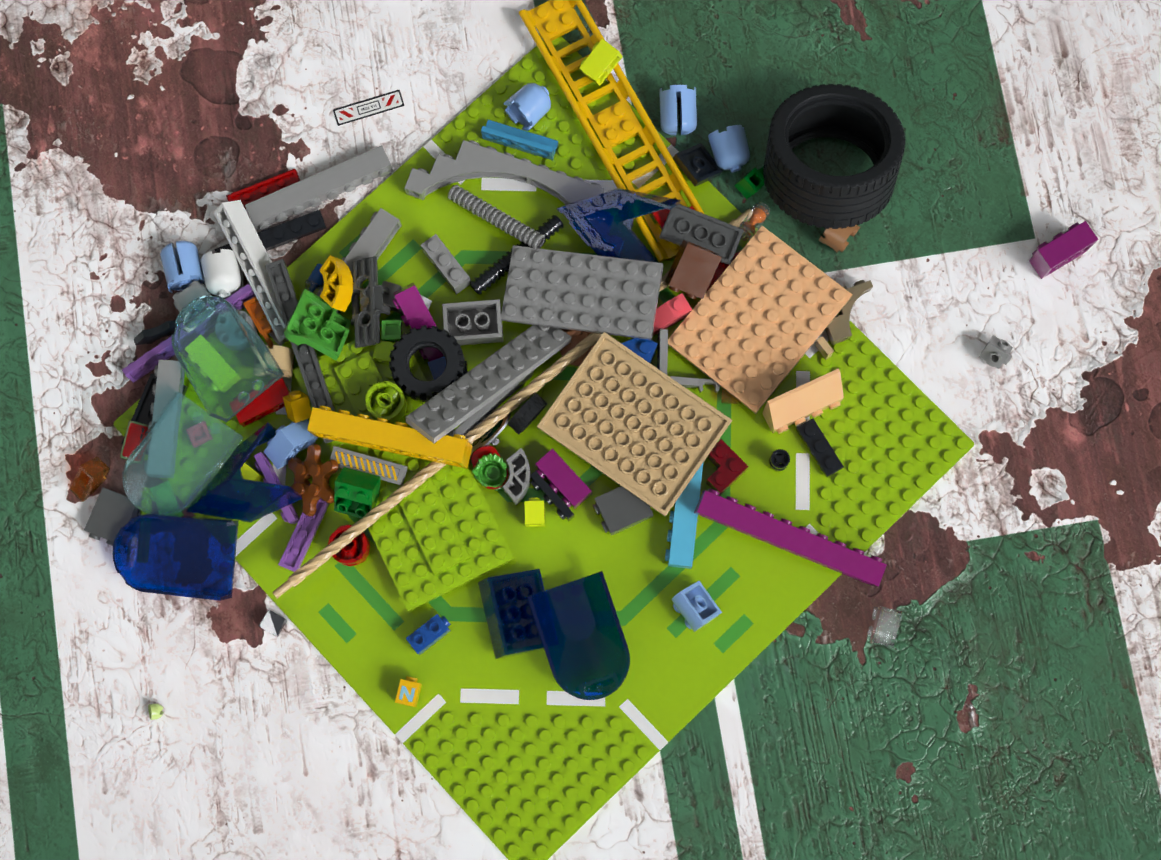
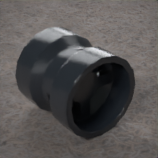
(779, 456)

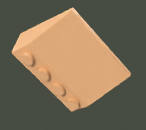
(804, 402)

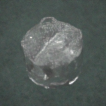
(885, 626)

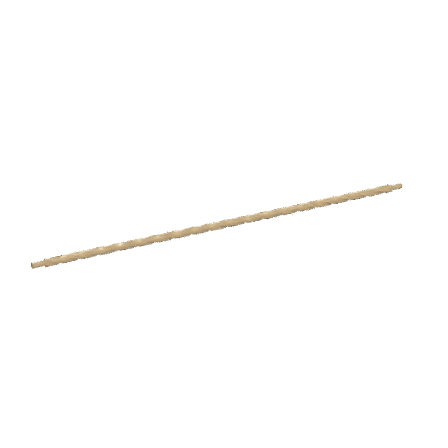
(433, 467)

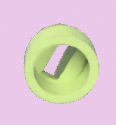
(155, 711)

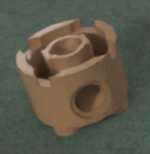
(838, 237)

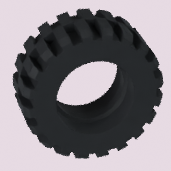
(420, 339)

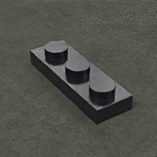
(819, 448)
(551, 497)

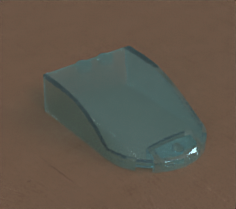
(222, 356)
(177, 457)

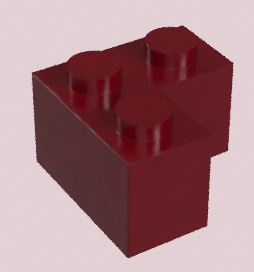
(729, 467)

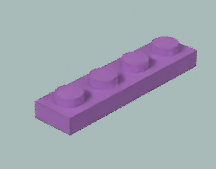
(263, 464)
(302, 538)

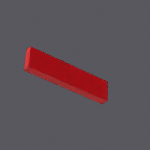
(264, 187)

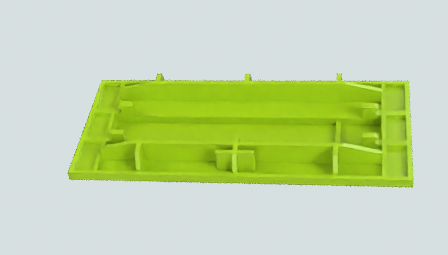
(441, 529)

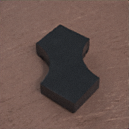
(151, 335)

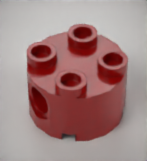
(354, 552)

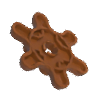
(320, 473)

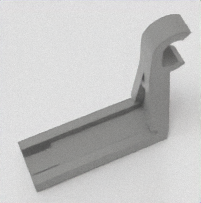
(662, 356)

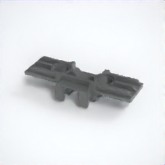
(371, 301)

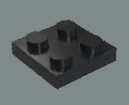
(697, 164)

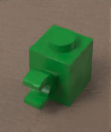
(750, 182)

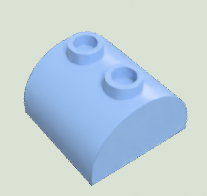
(695, 606)

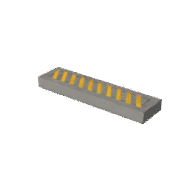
(386, 470)

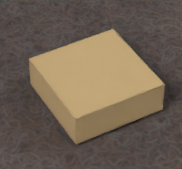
(824, 348)

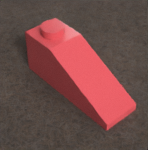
(671, 313)

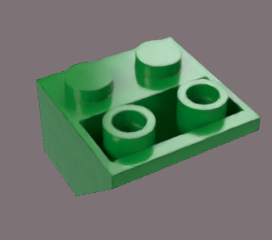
(356, 492)

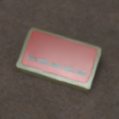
(133, 435)

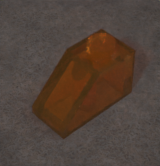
(89, 478)

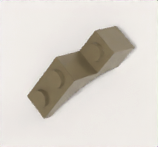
(839, 328)

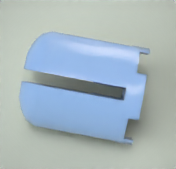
(668, 109)
(181, 265)

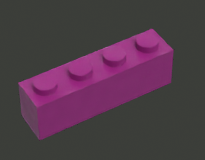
(416, 315)

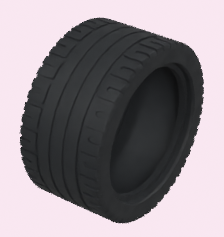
(839, 114)

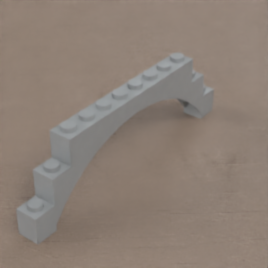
(481, 162)

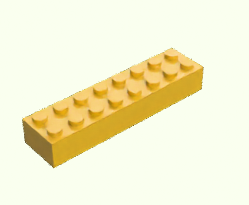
(388, 437)

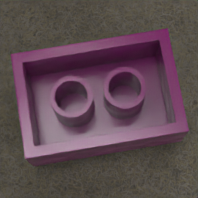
(1062, 249)

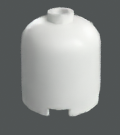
(221, 272)

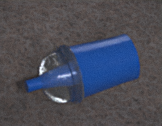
(315, 280)

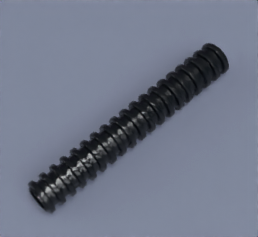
(502, 266)

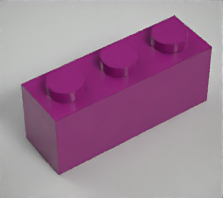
(563, 479)

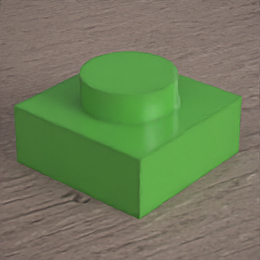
(391, 330)

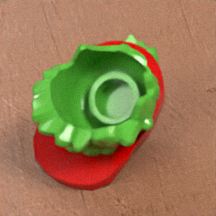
(489, 467)

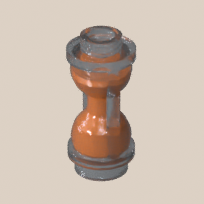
(757, 215)

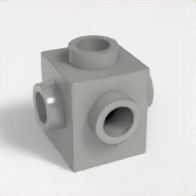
(996, 352)

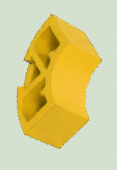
(337, 283)

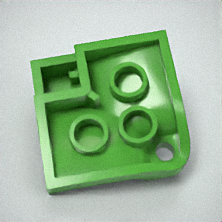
(317, 325)

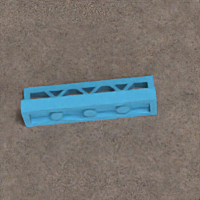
(519, 139)

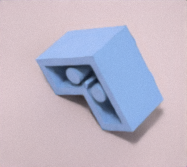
(289, 442)

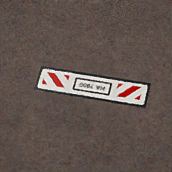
(368, 107)

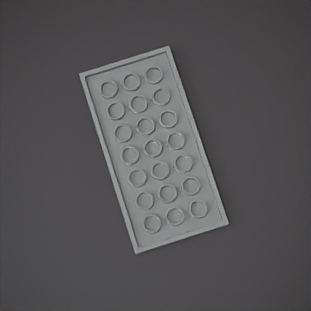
(582, 292)

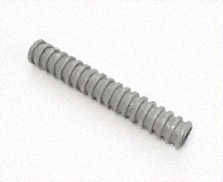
(496, 217)

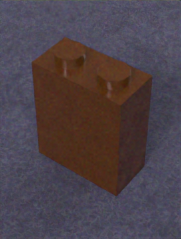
(692, 270)

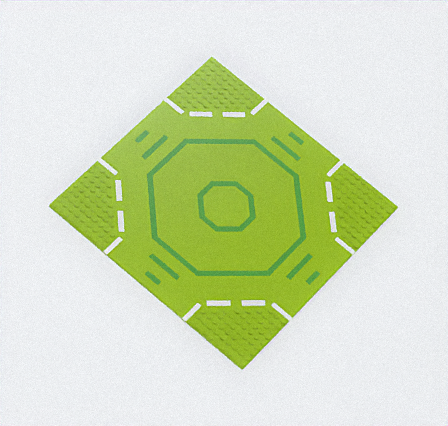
(502, 729)

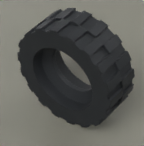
(527, 413)

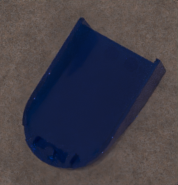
(178, 555)

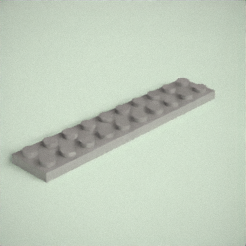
(487, 381)

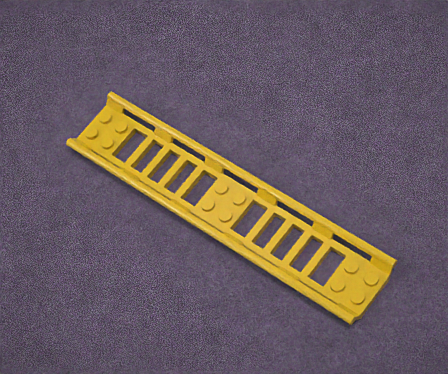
(614, 123)

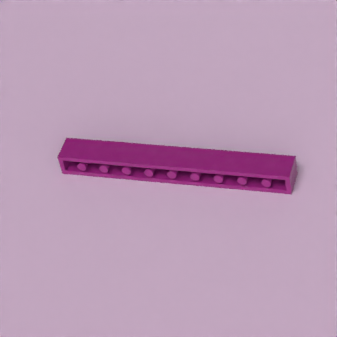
(789, 538)

